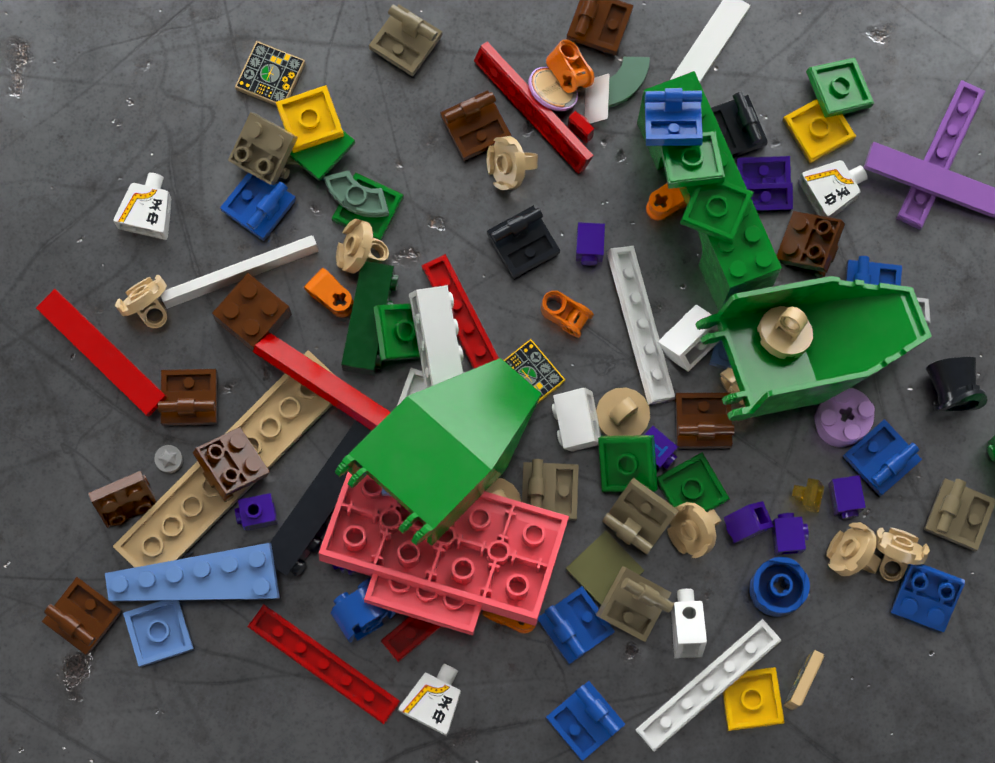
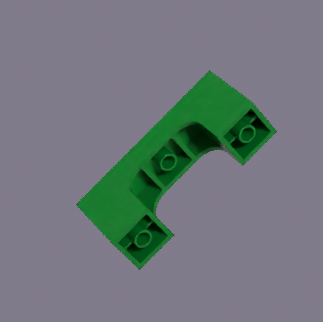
(726, 267)

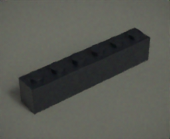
(313, 512)

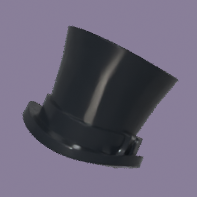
(956, 384)

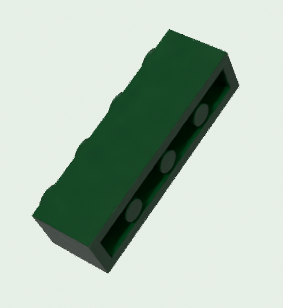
(362, 346)

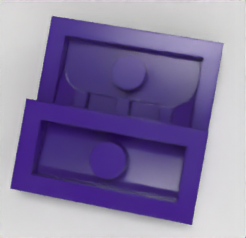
(768, 180)

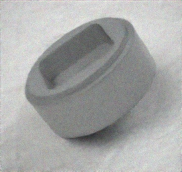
(168, 459)

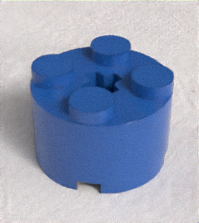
(792, 579)
(356, 616)

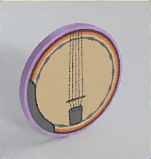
(548, 91)

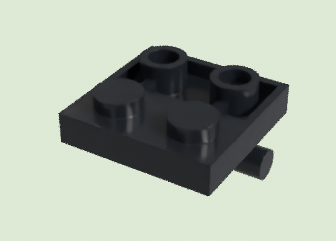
(740, 125)
(523, 241)

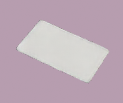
(597, 99)

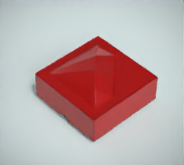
(580, 126)

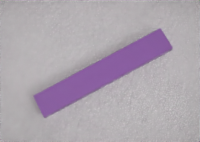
(943, 149)
(931, 179)

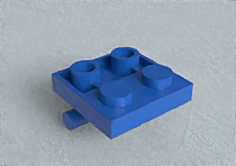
(673, 117)
(258, 205)
(873, 272)
(882, 457)
(927, 596)
(574, 625)
(585, 720)

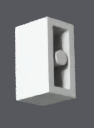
(683, 341)
(576, 419)

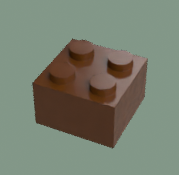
(251, 312)

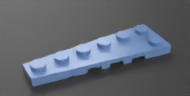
(215, 576)

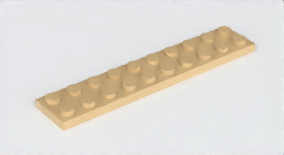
(192, 504)

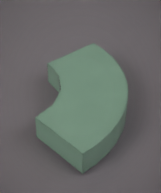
(627, 79)
(356, 197)

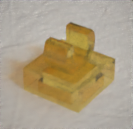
(809, 495)

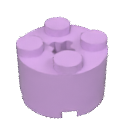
(858, 423)

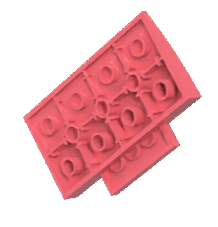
(488, 560)

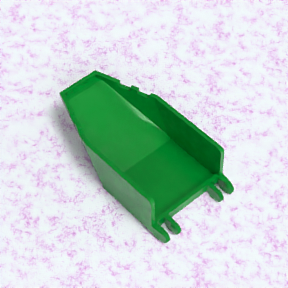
(854, 336)
(446, 445)

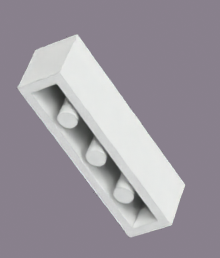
(436, 334)

